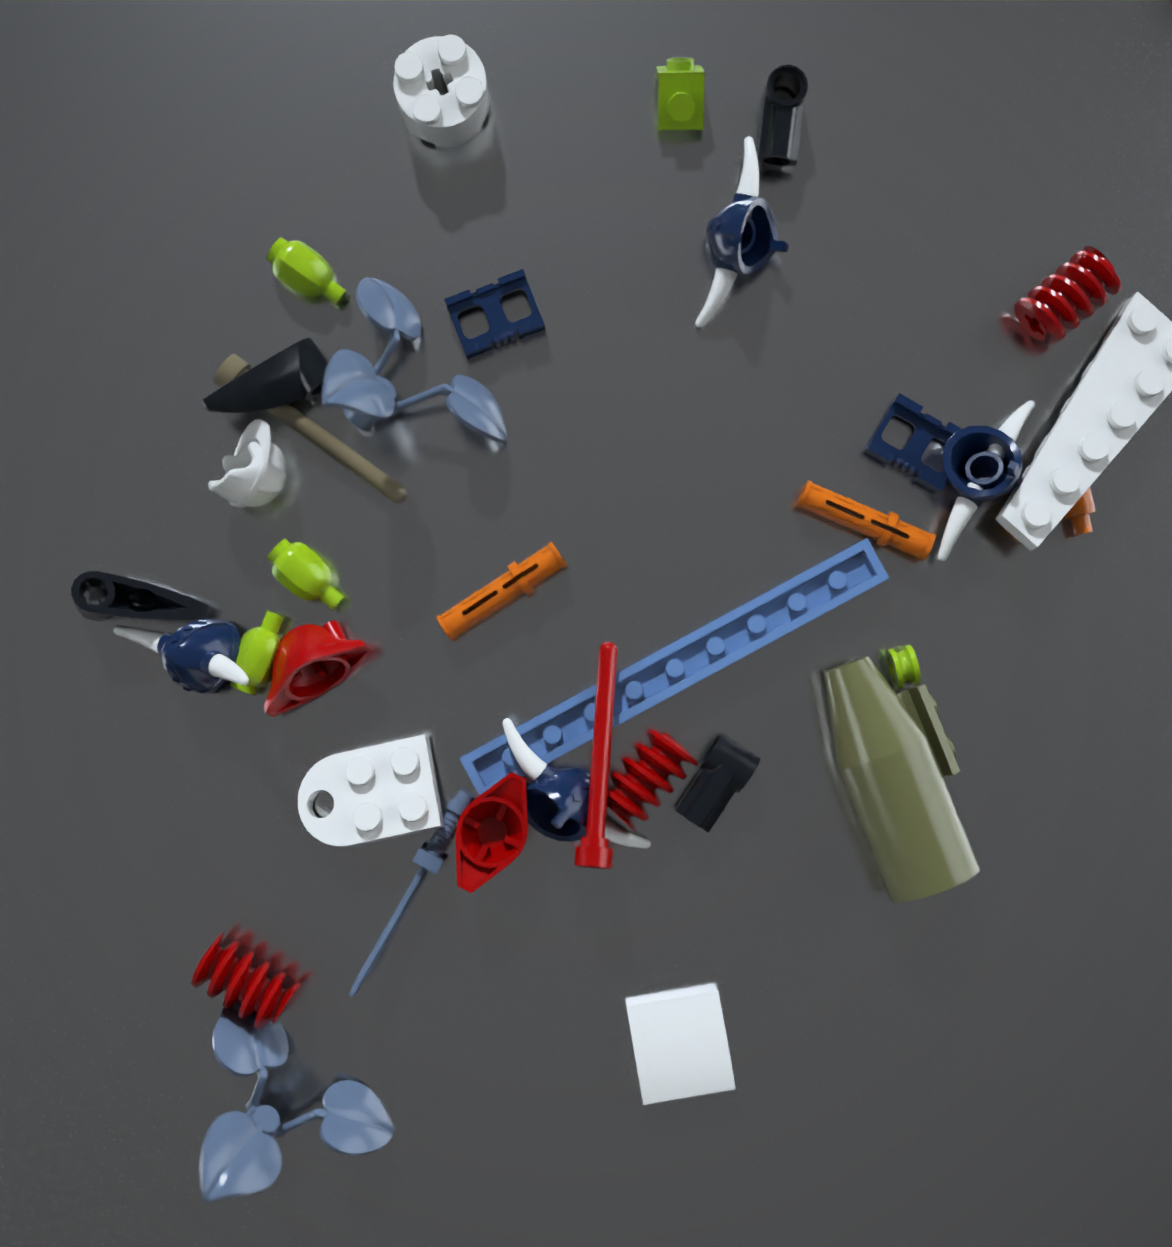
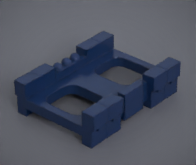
(500, 328)
(910, 458)

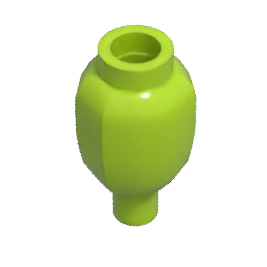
(304, 270)
(303, 573)
(258, 652)

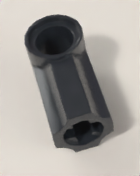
(782, 118)
(722, 773)

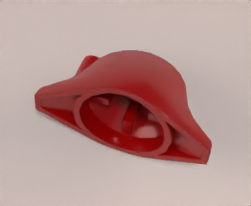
(310, 664)
(491, 832)

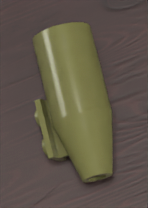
(893, 772)

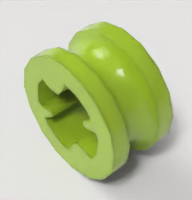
(903, 667)

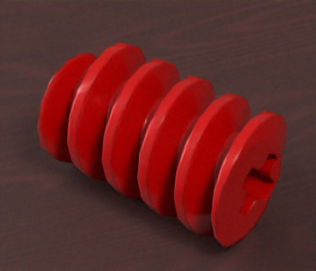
(1067, 293)
(647, 776)
(243, 983)

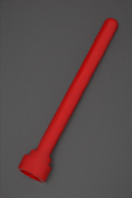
(594, 848)

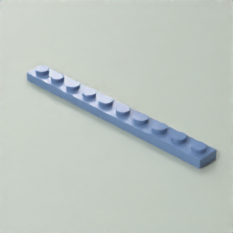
(686, 661)

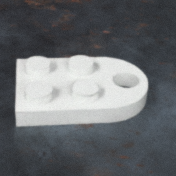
(375, 793)

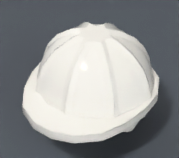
(255, 470)

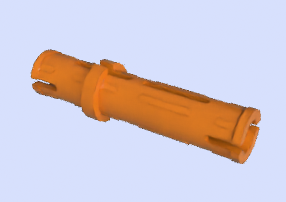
(916, 541)
(456, 619)

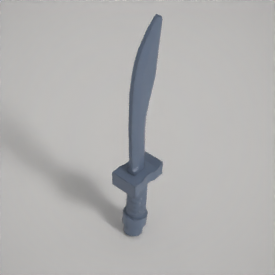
(430, 858)

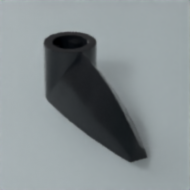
(274, 382)
(133, 599)

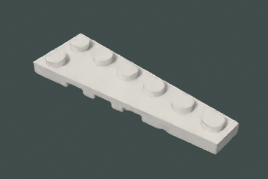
(1101, 416)

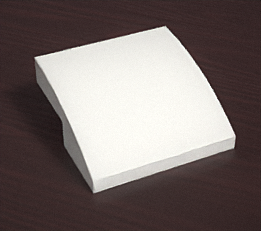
(681, 1048)

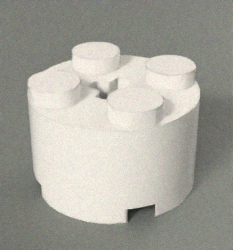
(439, 66)

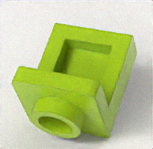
(680, 95)

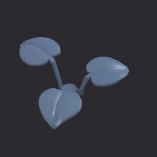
(367, 397)
(241, 1149)

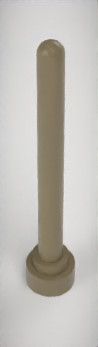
(236, 366)

